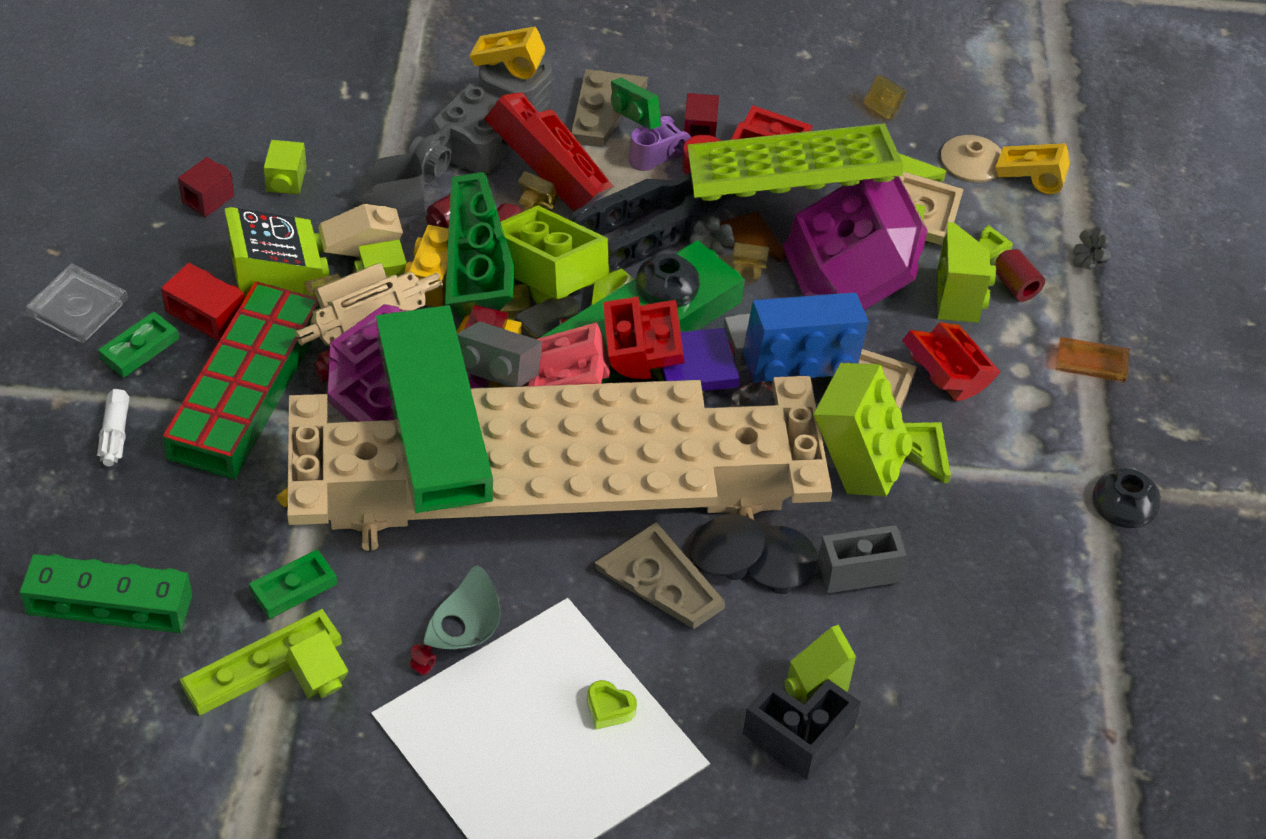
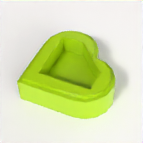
(610, 705)

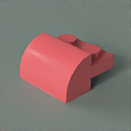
(573, 358)

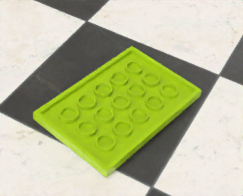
(793, 161)

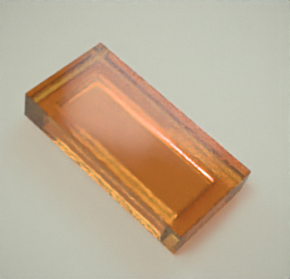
(1092, 359)

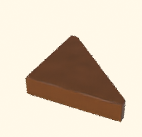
(753, 230)

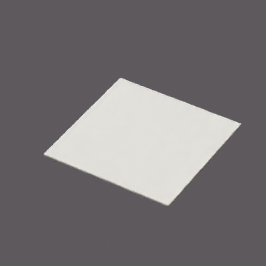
(514, 743)

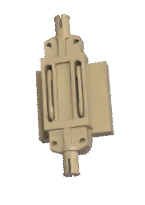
(358, 295)

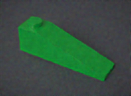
(478, 253)

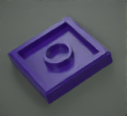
(706, 359)

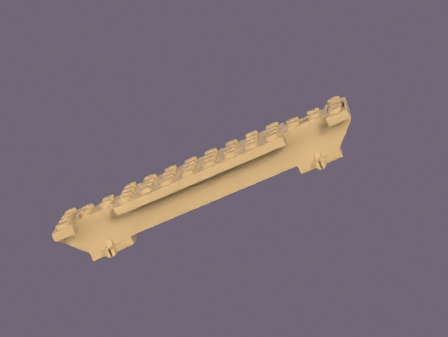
(572, 455)

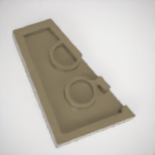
(595, 115)
(663, 576)

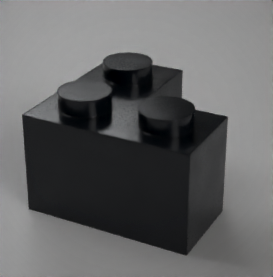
(801, 733)

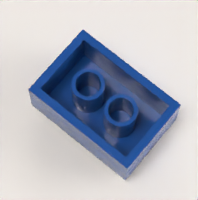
(804, 335)

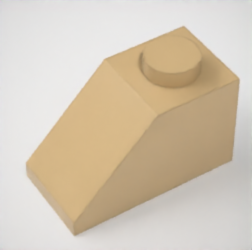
(359, 227)

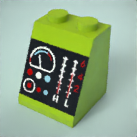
(273, 250)

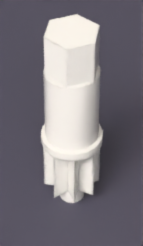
(113, 428)

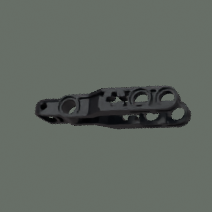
(638, 201)

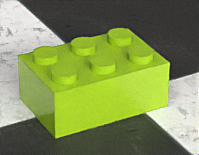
(554, 252)
(863, 429)

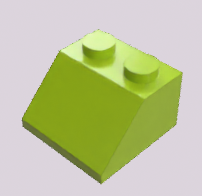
(963, 276)

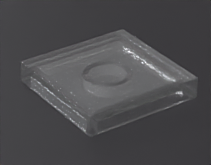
(77, 303)

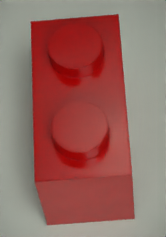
(201, 300)

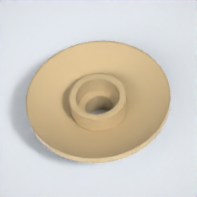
(971, 158)

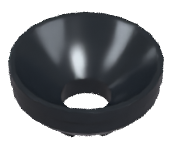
(658, 286)
(1125, 507)

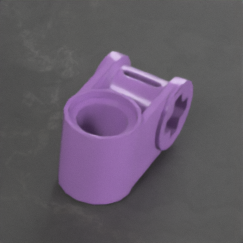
(656, 146)

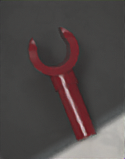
(422, 658)

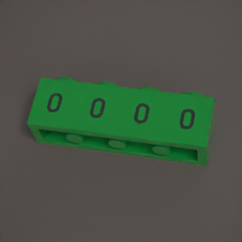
(106, 593)

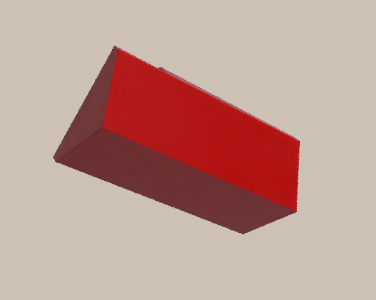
(549, 149)

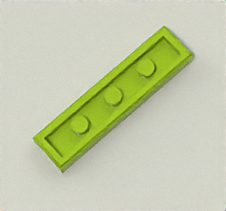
(252, 664)

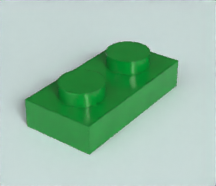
(635, 103)
(138, 344)
(293, 584)

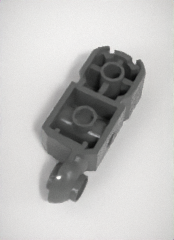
(460, 128)

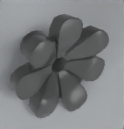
(713, 235)
(1092, 249)

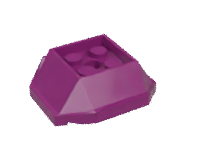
(857, 241)
(357, 374)

